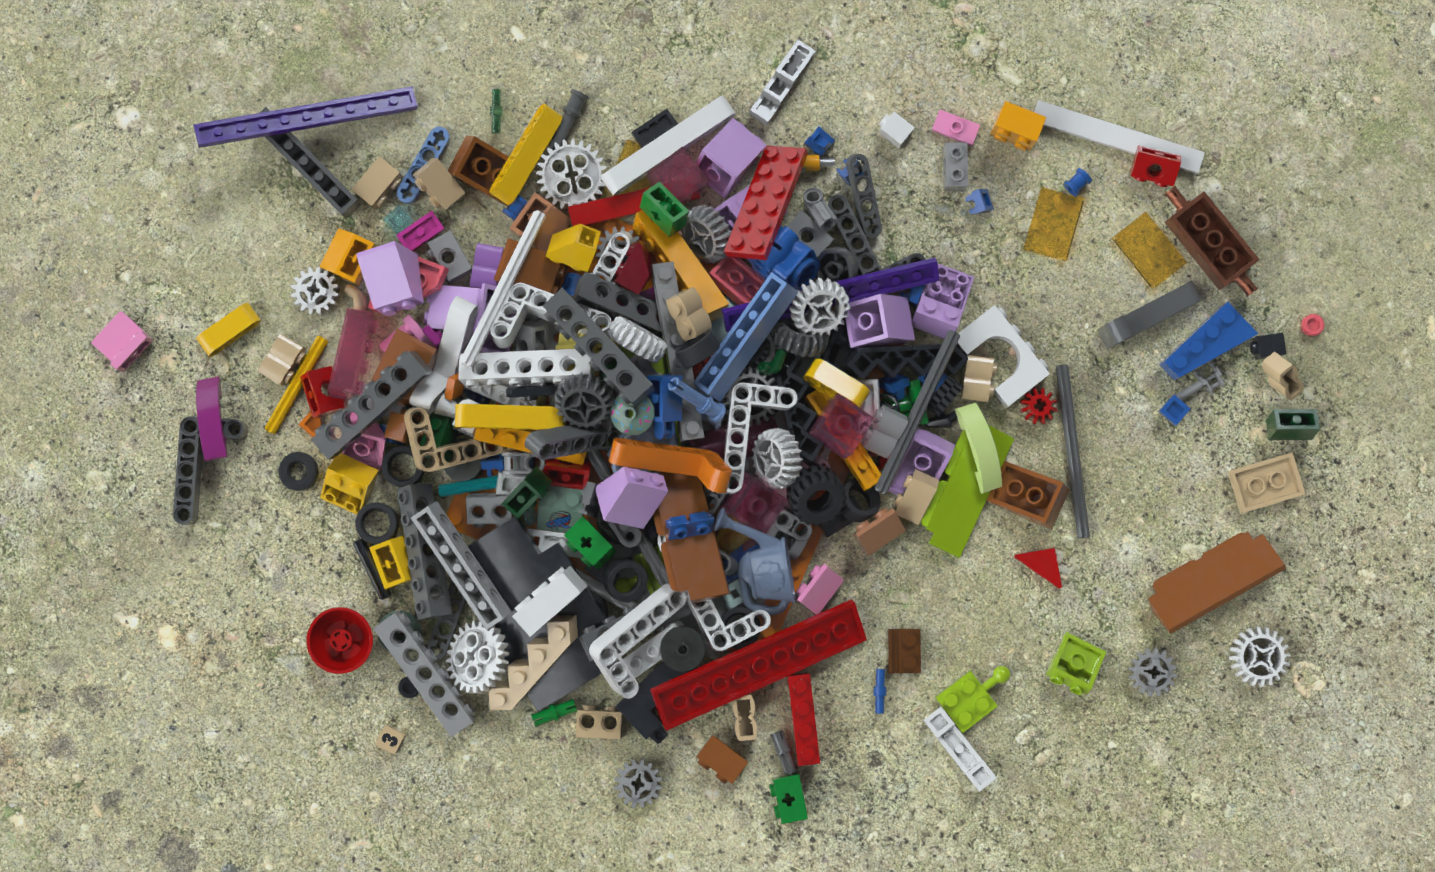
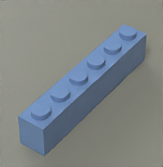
(745, 337)

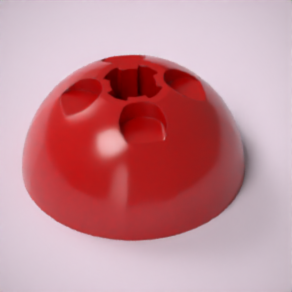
(328, 636)

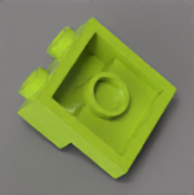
(1075, 664)

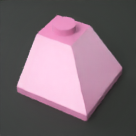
(368, 447)

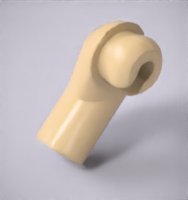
(358, 296)

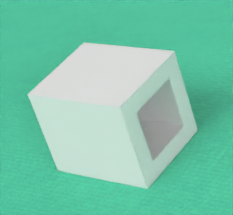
(895, 129)

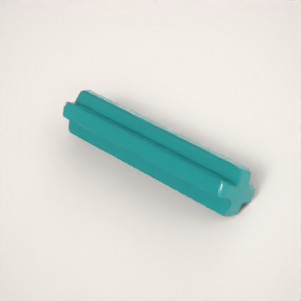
(468, 486)

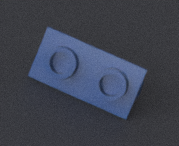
(699, 524)

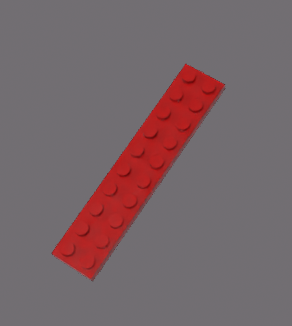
(758, 664)

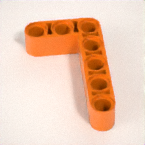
(673, 459)

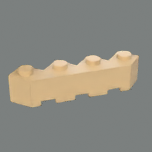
(542, 654)

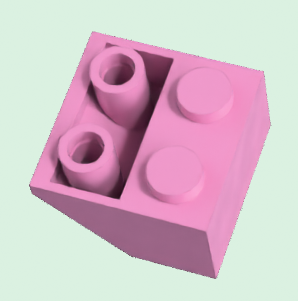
(819, 589)

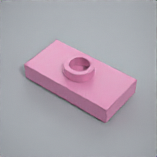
(955, 127)

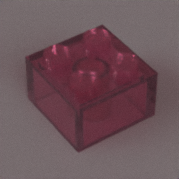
(679, 176)
(841, 425)
(755, 504)

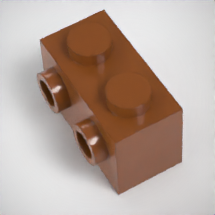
(397, 429)
(721, 759)

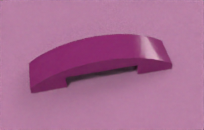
(210, 418)

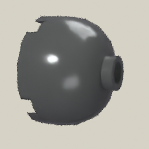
(837, 264)

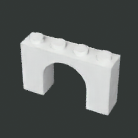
(1029, 368)

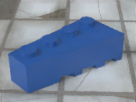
(1212, 338)

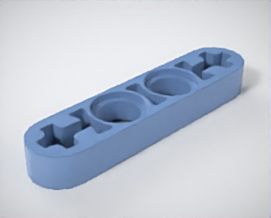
(419, 162)

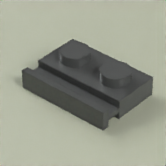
(590, 500)

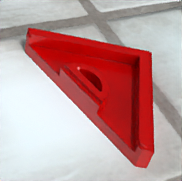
(1042, 563)

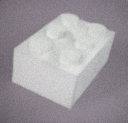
(548, 599)

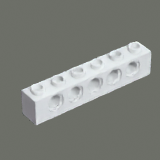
(518, 362)

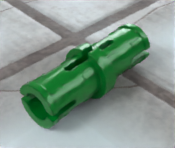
(554, 712)

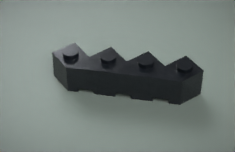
(892, 359)
(799, 418)

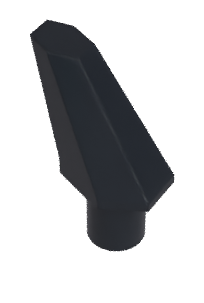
(942, 421)

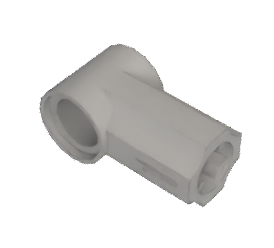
(818, 209)

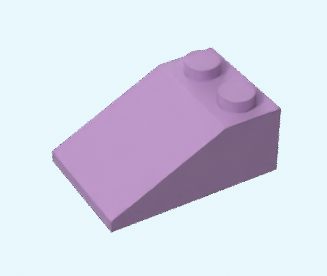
(925, 453)

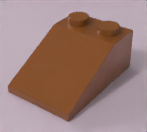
(477, 165)
(1029, 495)

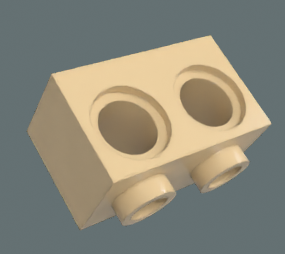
(599, 728)

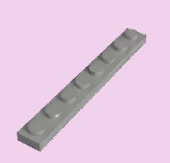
(664, 288)

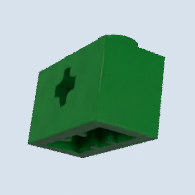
(664, 209)
(600, 550)
(788, 812)

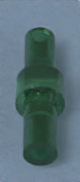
(496, 111)

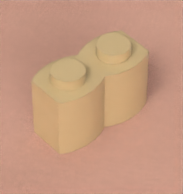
(689, 314)
(282, 360)
(1282, 376)
(977, 379)
(745, 723)

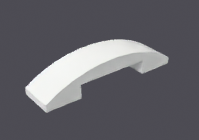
(959, 749)

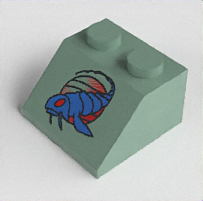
(559, 509)

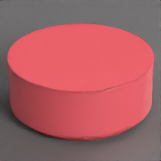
(1312, 325)

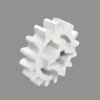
(313, 300)

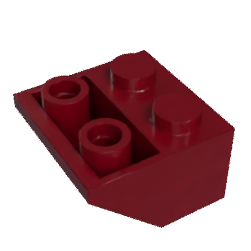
(636, 270)

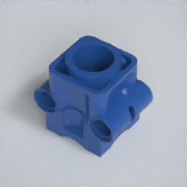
(789, 260)

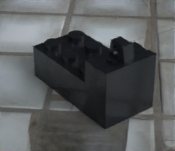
(640, 707)

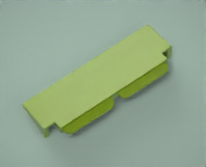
(959, 500)

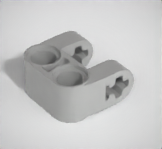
(788, 525)

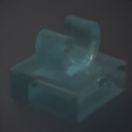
(398, 220)

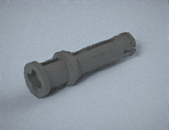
(571, 112)

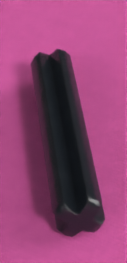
(370, 567)

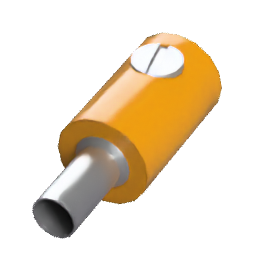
(814, 163)

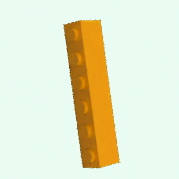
(687, 267)

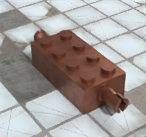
(1211, 240)

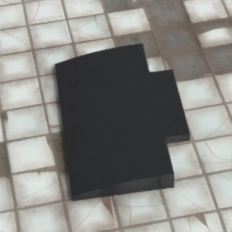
(516, 571)

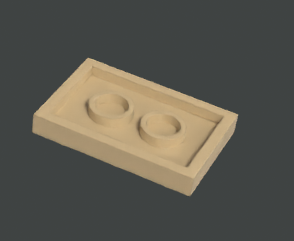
(1266, 482)

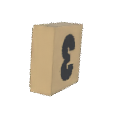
(390, 739)

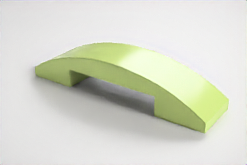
(982, 447)

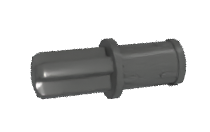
(783, 751)

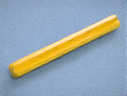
(295, 385)

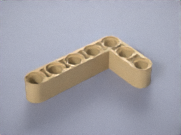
(437, 454)

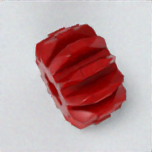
(1032, 400)

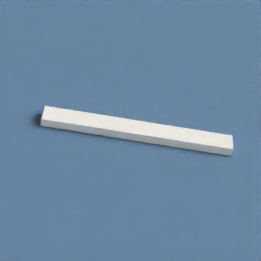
(1114, 135)

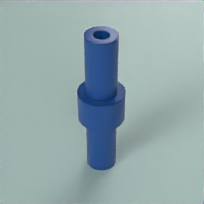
(880, 691)

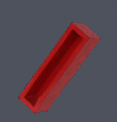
(803, 719)

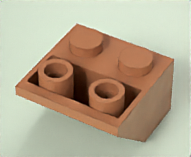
(553, 223)
(879, 532)

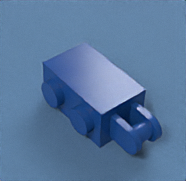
(666, 405)

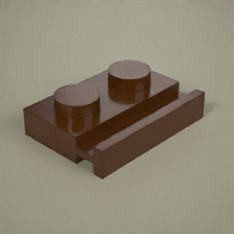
(904, 651)

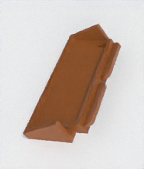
(694, 561)
(1213, 579)

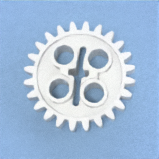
(551, 178)
(477, 657)

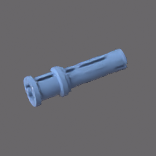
(703, 403)

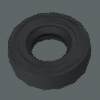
(285, 467)

